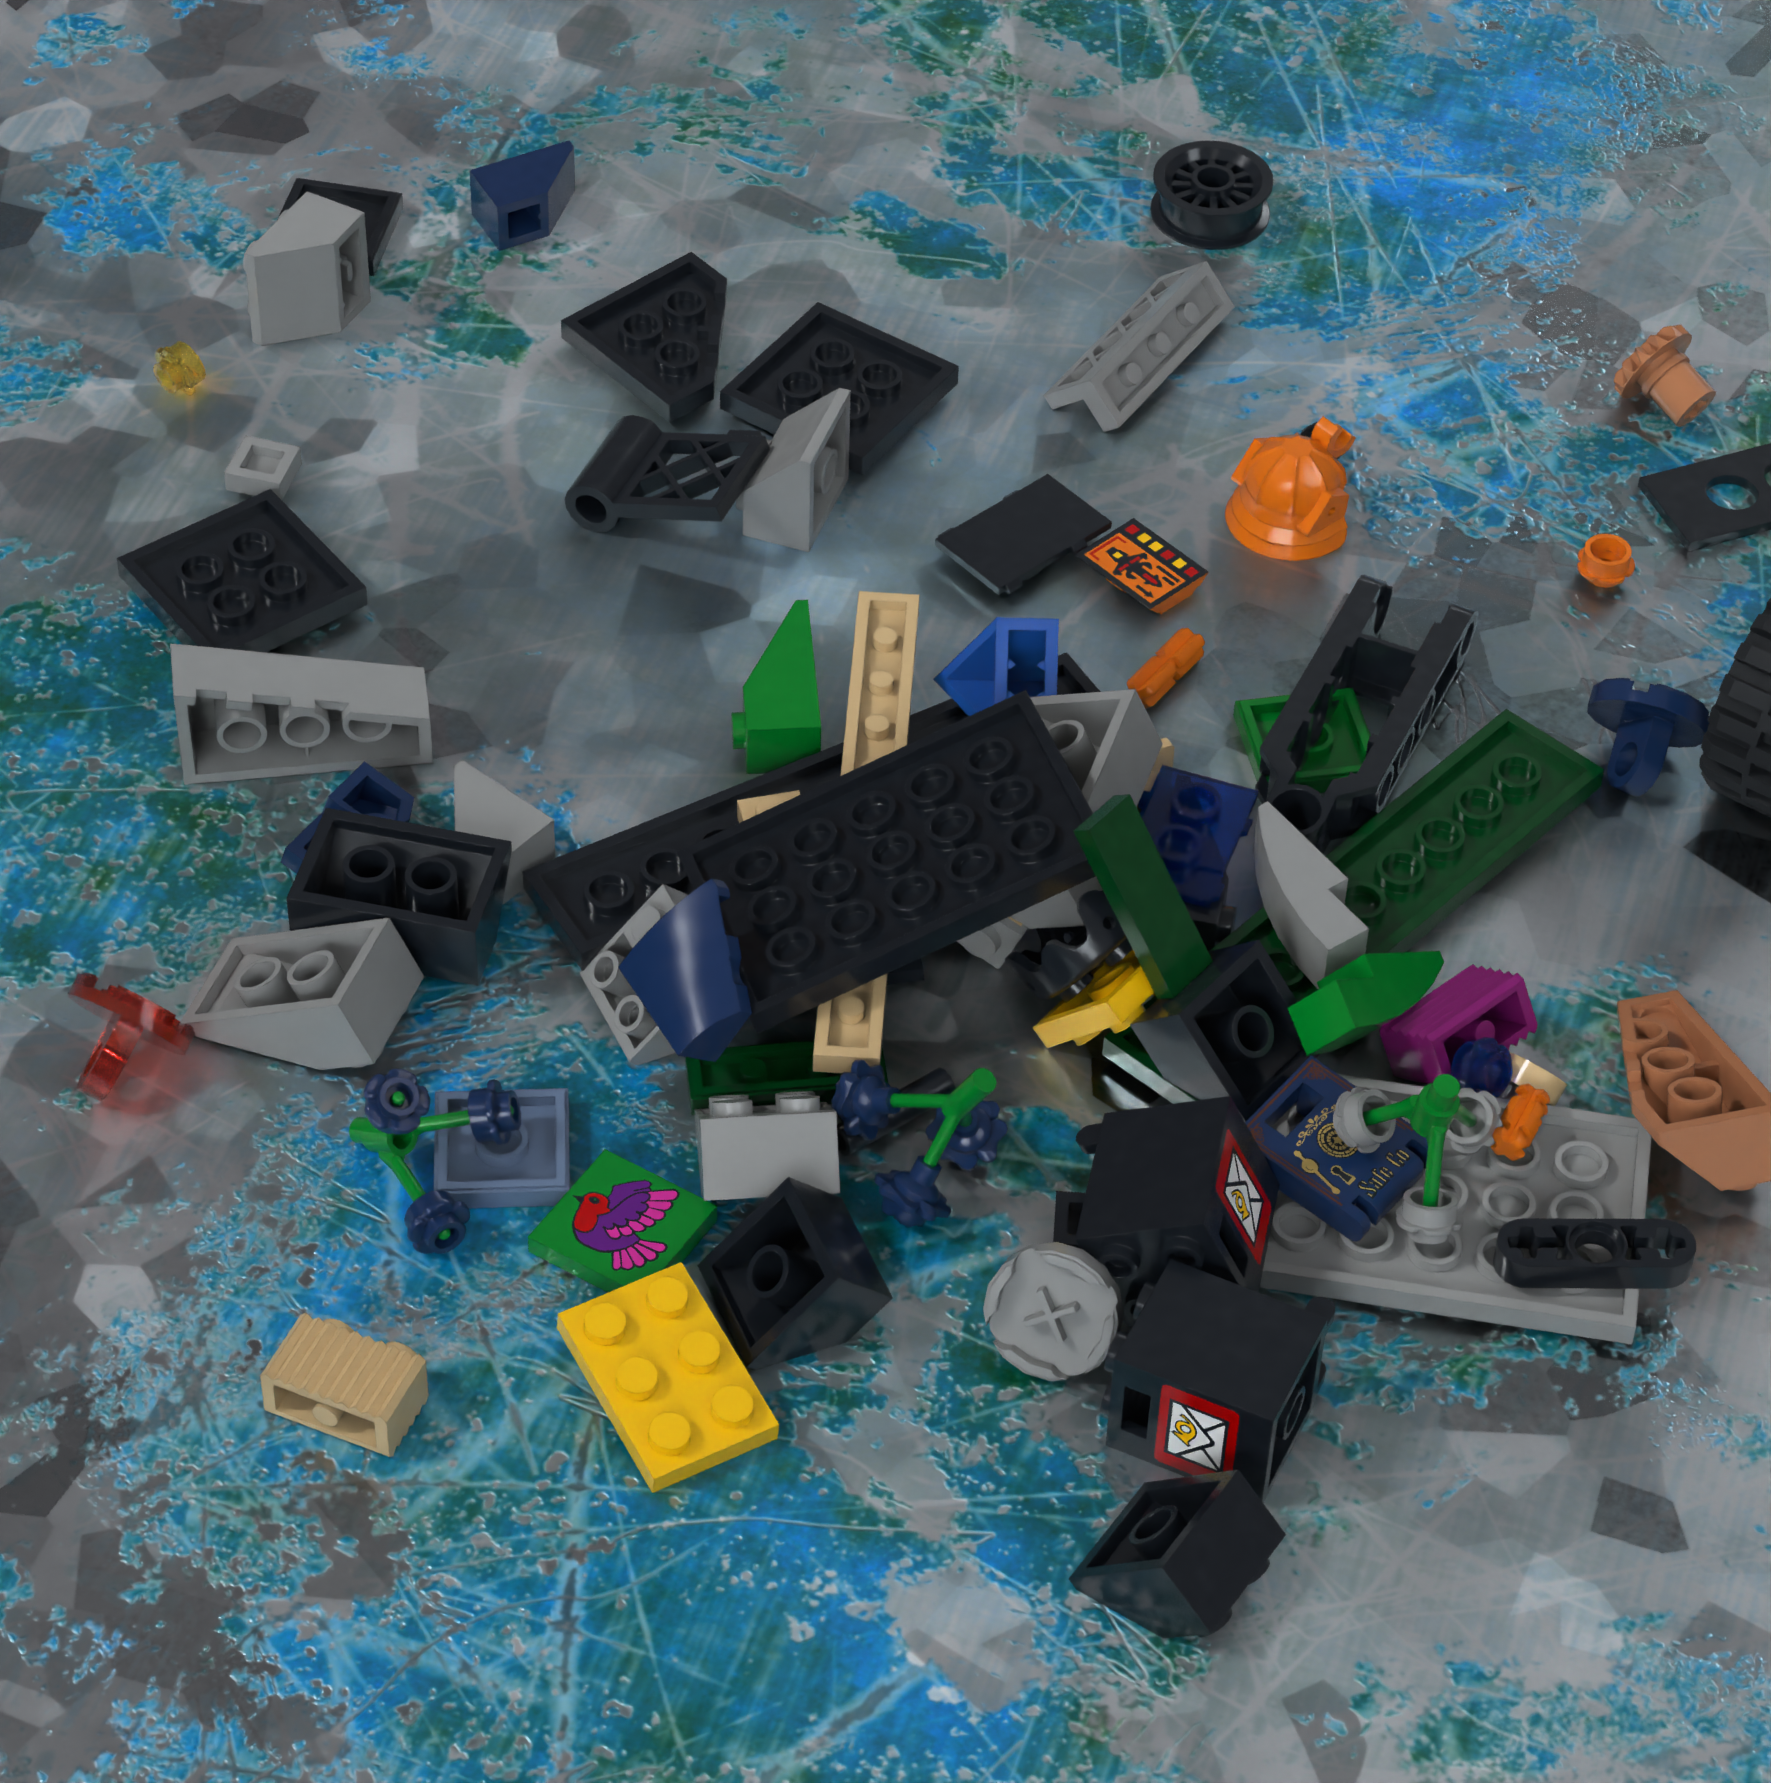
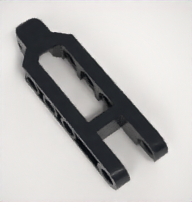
(1378, 671)

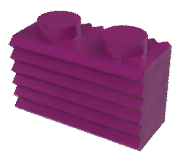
(1459, 1011)

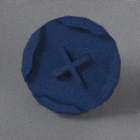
(1644, 729)

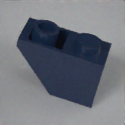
(523, 194)

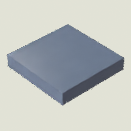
(523, 1172)

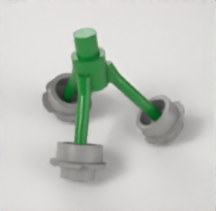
(1439, 1112)

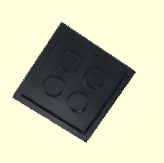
(827, 351)
(243, 578)

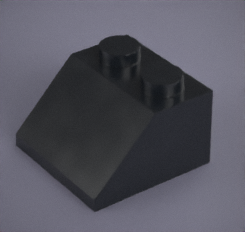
(1226, 1030)
(794, 1277)
(1182, 1554)

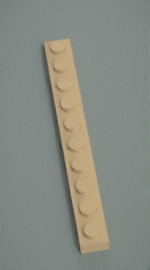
(875, 726)

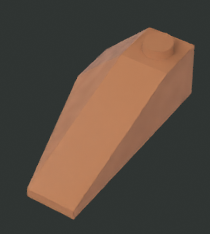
(1695, 1092)

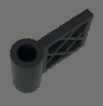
(634, 464)

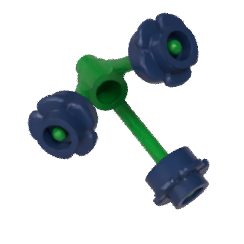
(392, 1130)

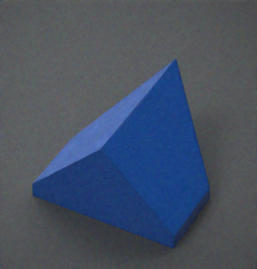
(1002, 662)

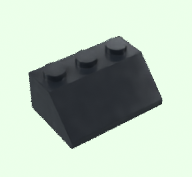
(430, 881)

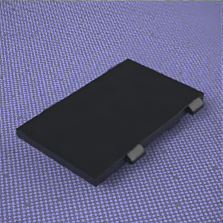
(1023, 534)

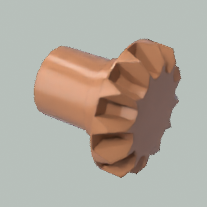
(1666, 376)

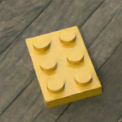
(667, 1377)

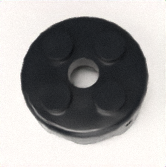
(1067, 967)

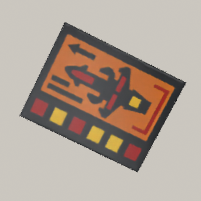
(1144, 566)

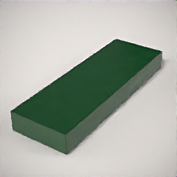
(1143, 896)
(760, 1074)

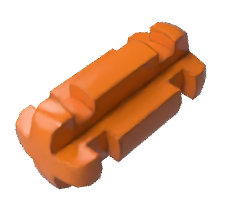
(1520, 1122)

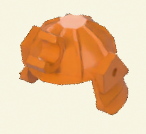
(1292, 494)

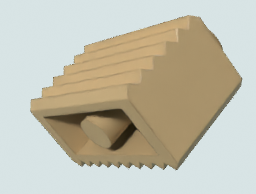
(345, 1384)

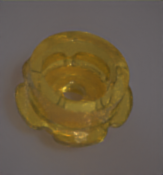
(178, 368)

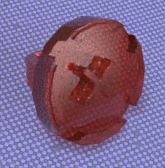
(128, 1020)

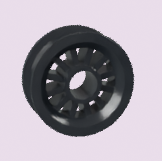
(1211, 195)

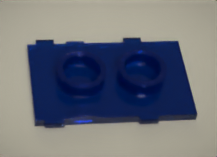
(1196, 829)

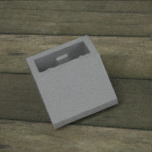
(307, 272)
(614, 996)
(755, 1148)

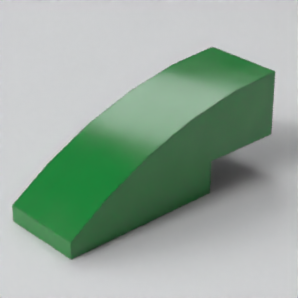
(1363, 998)

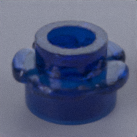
(1483, 1066)

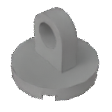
(1053, 1311)

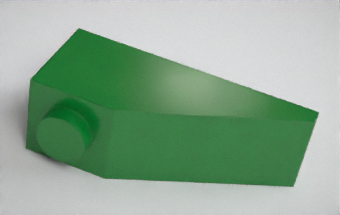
(781, 699)

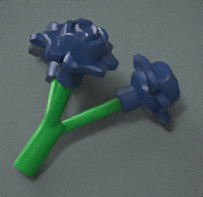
(960, 1133)

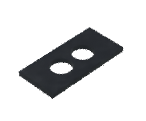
(1690, 514)

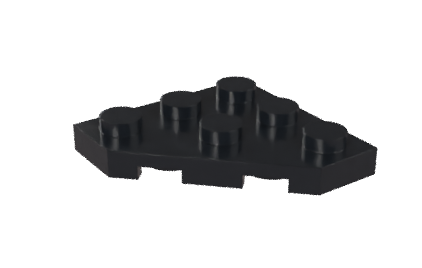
(658, 335)

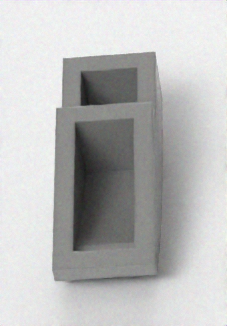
(1304, 898)

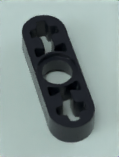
(1573, 1271)

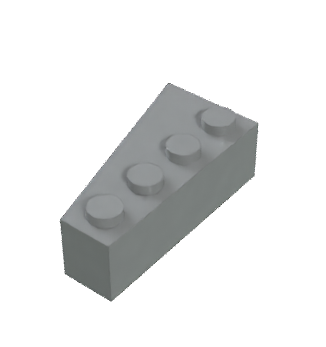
(294, 714)

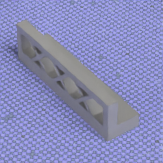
(1144, 345)

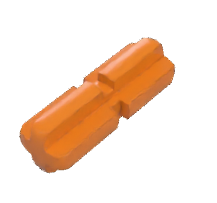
(1170, 664)

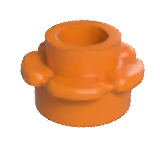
(1606, 560)

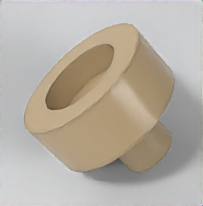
(1528, 1072)

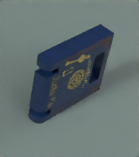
(1320, 1168)

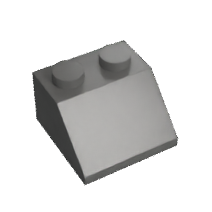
(800, 475)

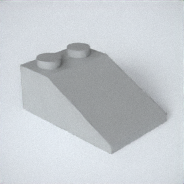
(309, 994)

